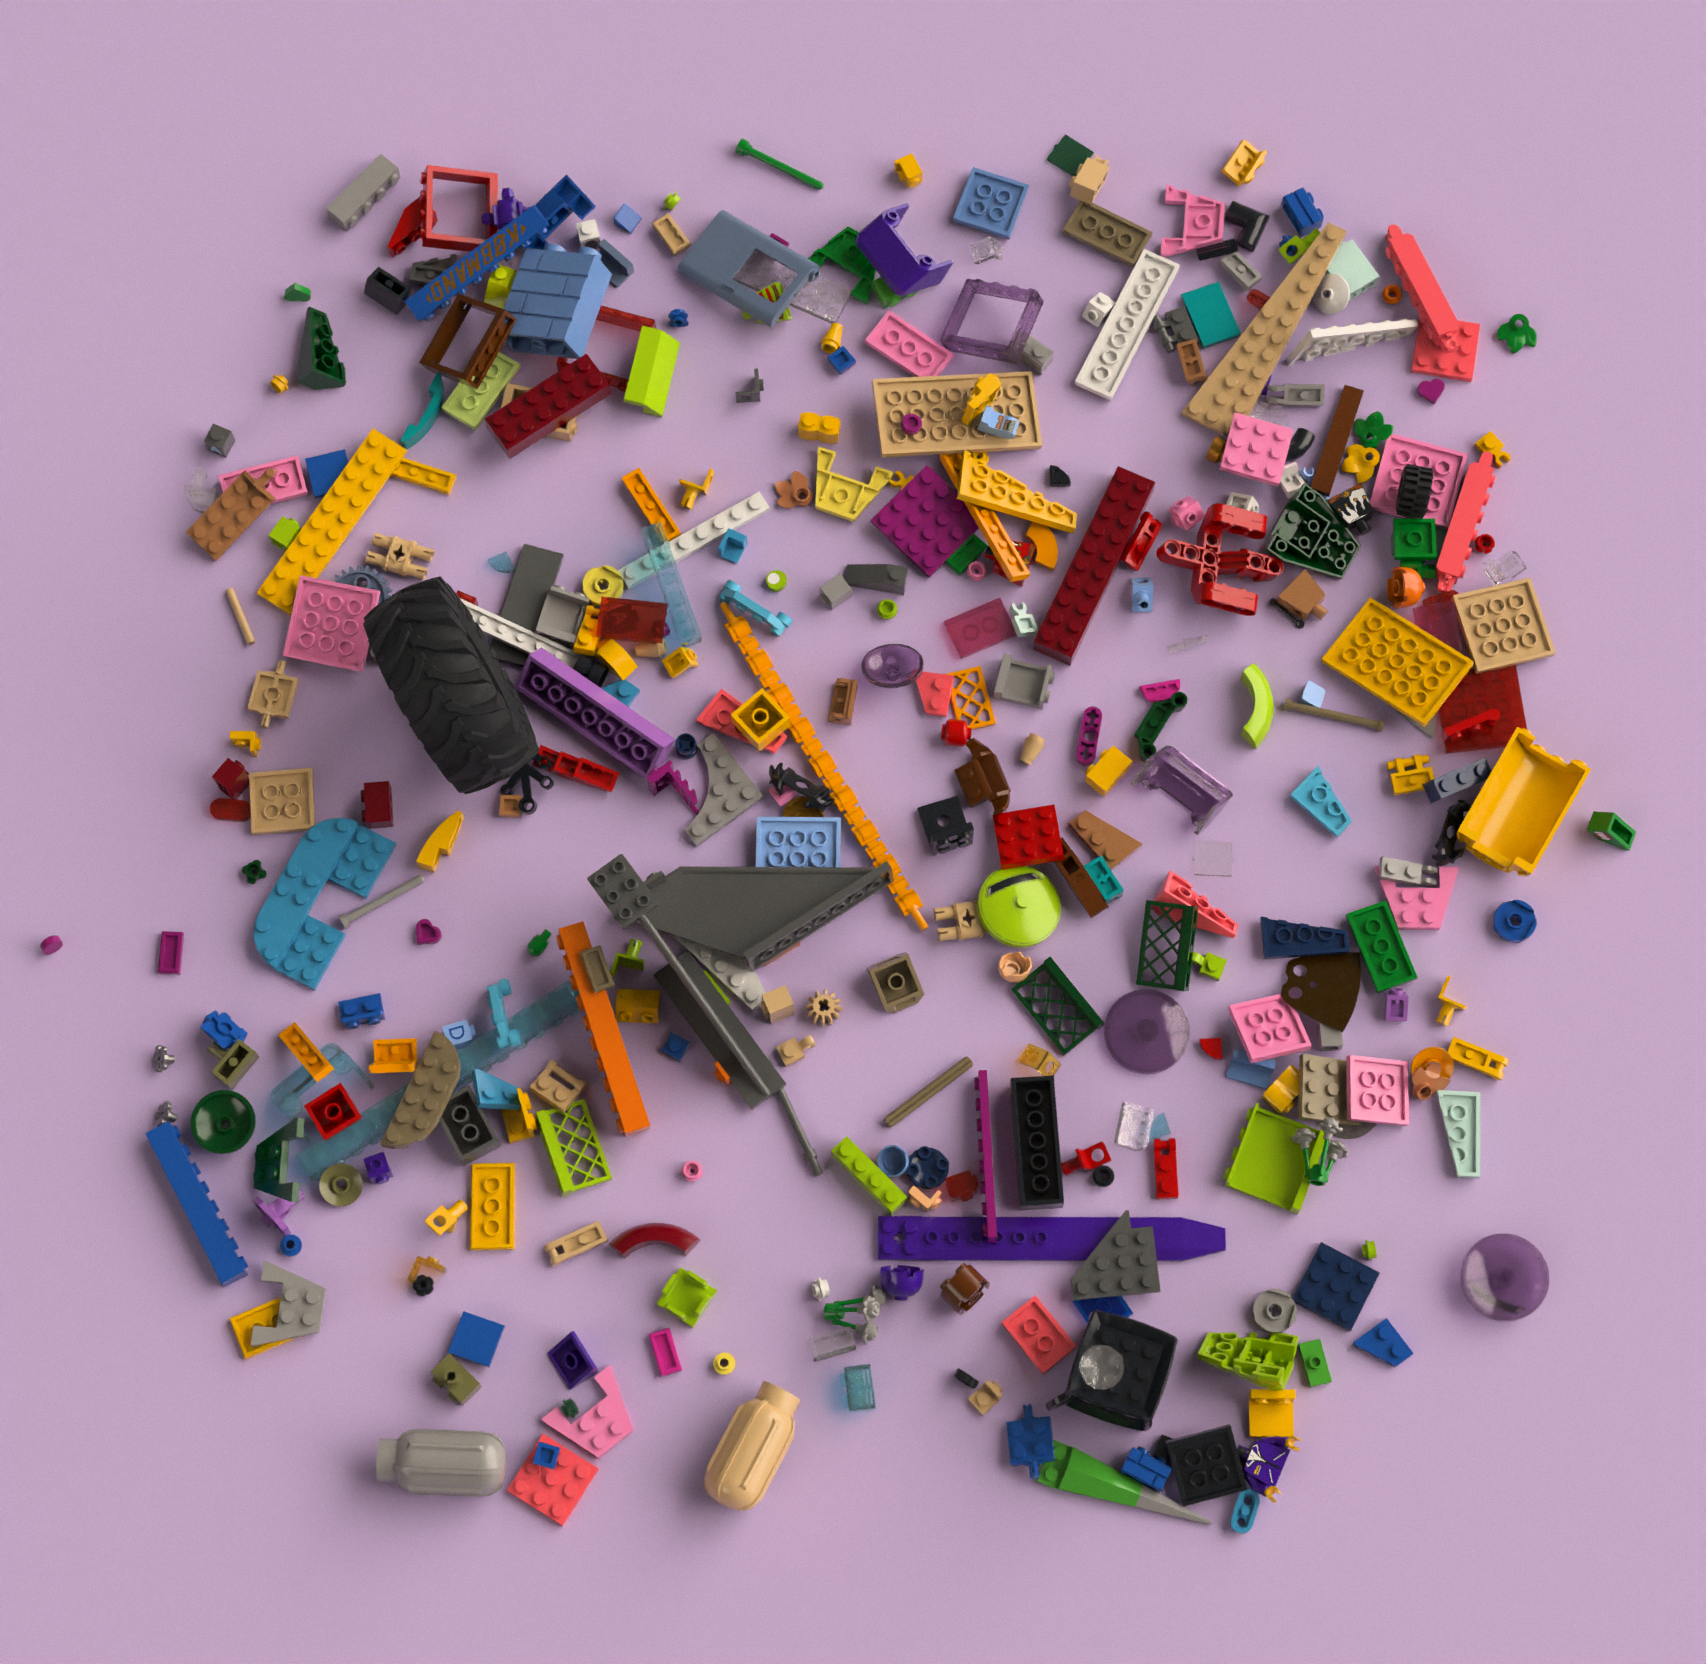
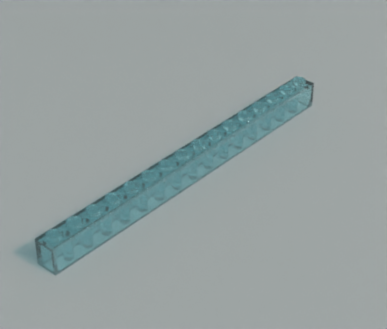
(479, 1054)

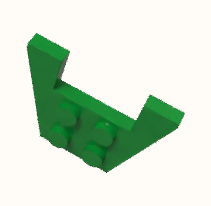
(846, 254)

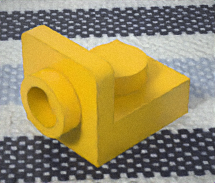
(680, 661)
(244, 738)

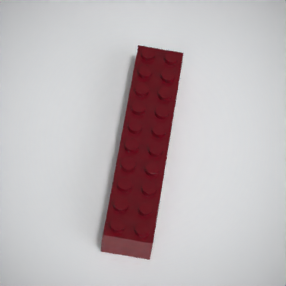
(1093, 566)

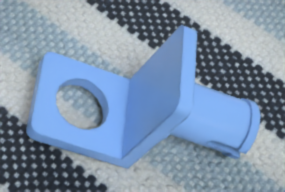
(1142, 595)

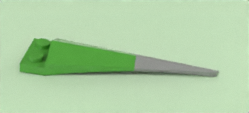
(1084, 1475)

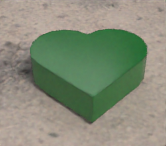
(297, 292)

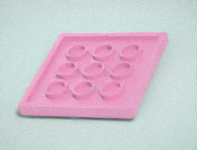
(1447, 475)
(329, 623)

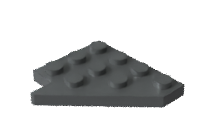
(1119, 1264)

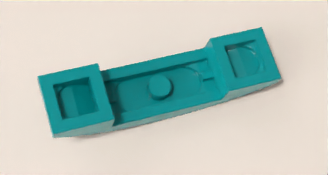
(415, 433)

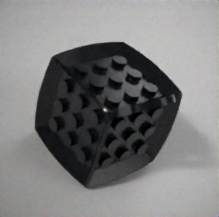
(1147, 1365)

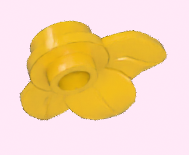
(1358, 464)

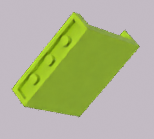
(1269, 1162)

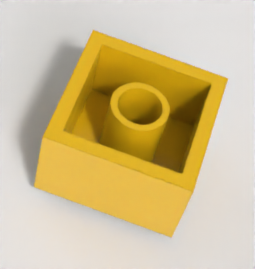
(760, 719)

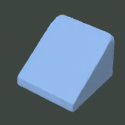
(1312, 695)

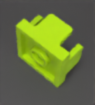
(686, 1296)

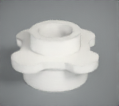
(820, 1289)

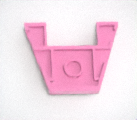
(1201, 224)
(1419, 906)
(600, 1426)

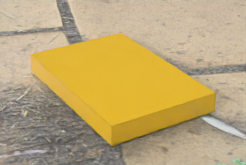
(263, 1315)

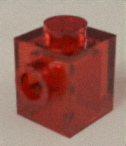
(962, 1186)

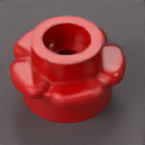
(1484, 538)

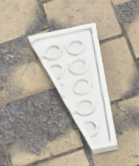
(1343, 339)
(729, 971)

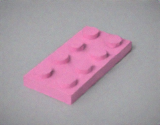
(908, 347)
(286, 485)

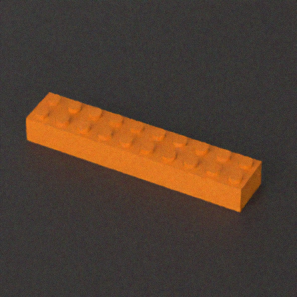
(605, 1034)

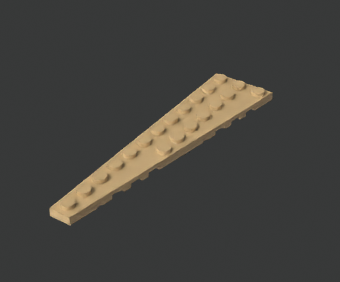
(1251, 360)

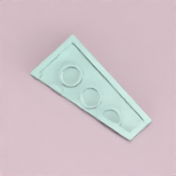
(1462, 1125)

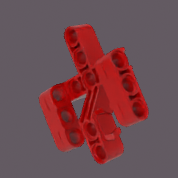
(1232, 520)

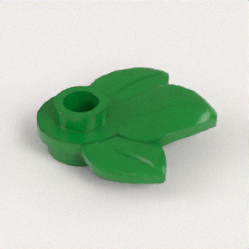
(1517, 336)
(1372, 427)

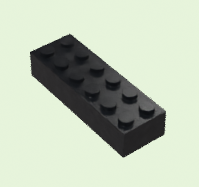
(1036, 1143)

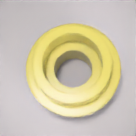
(724, 1370)

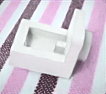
(1098, 308)
(1291, 479)

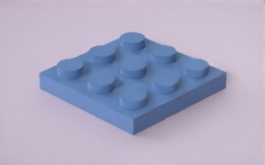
(991, 203)

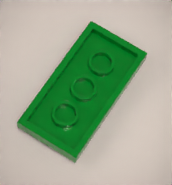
(1381, 946)

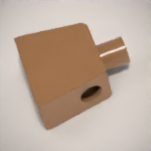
(1303, 597)

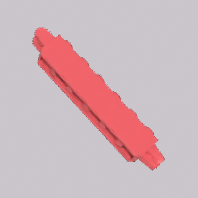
(1422, 288)
(1463, 522)

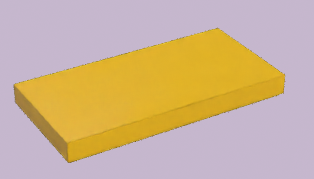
(492, 1206)

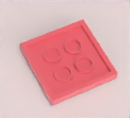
(1434, 361)
(557, 1490)

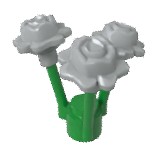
(1303, 1136)
(870, 1309)

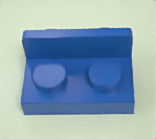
(361, 1011)

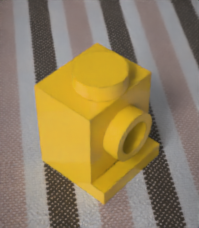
(908, 170)

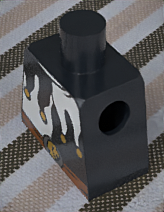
(1353, 508)

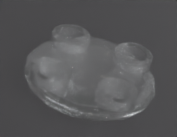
(1270, 413)
(1101, 1367)

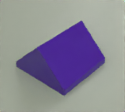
(572, 1361)

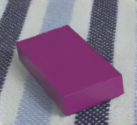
(171, 953)

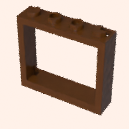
(486, 350)

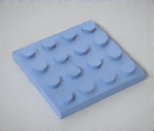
(798, 841)

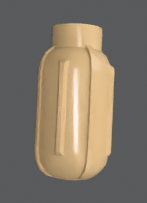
(752, 1448)

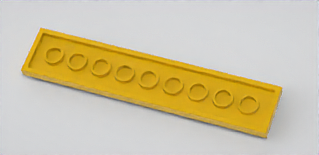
(333, 519)

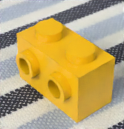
(1108, 770)

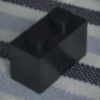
(387, 290)

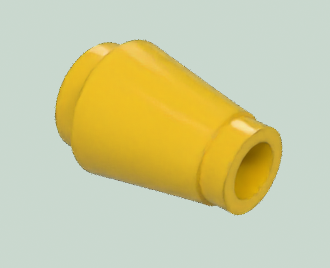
(832, 338)

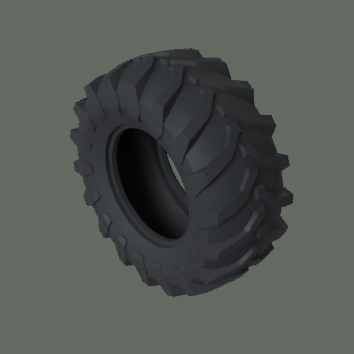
(450, 685)

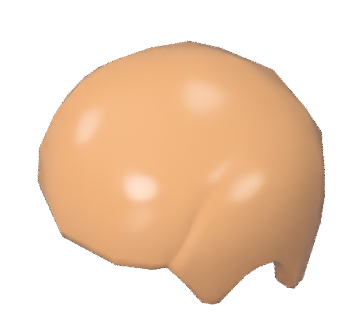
(1014, 967)

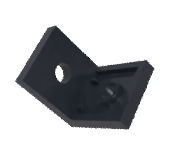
(946, 838)

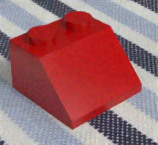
(333, 1111)

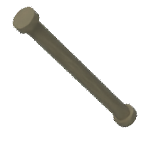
(1333, 715)

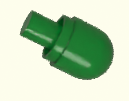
(538, 943)

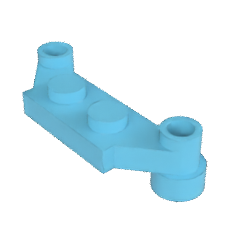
(732, 594)
(498, 1017)

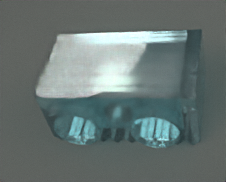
(859, 1388)

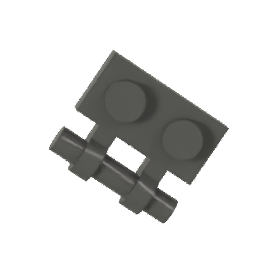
(1179, 325)

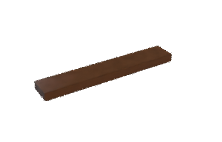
(1336, 440)

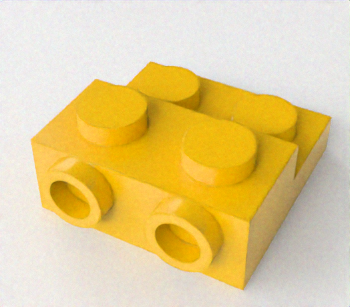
(982, 396)

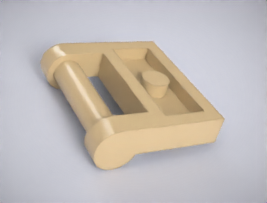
(555, 1092)

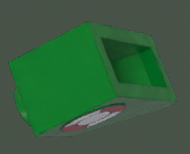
(1611, 829)

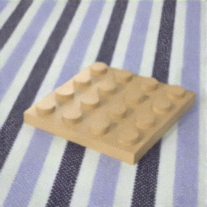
(1503, 625)

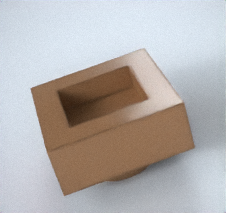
(510, 806)

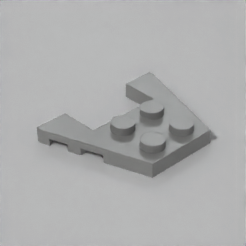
(299, 1307)

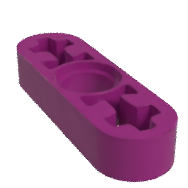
(1097, 723)

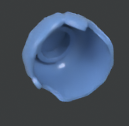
(892, 1161)

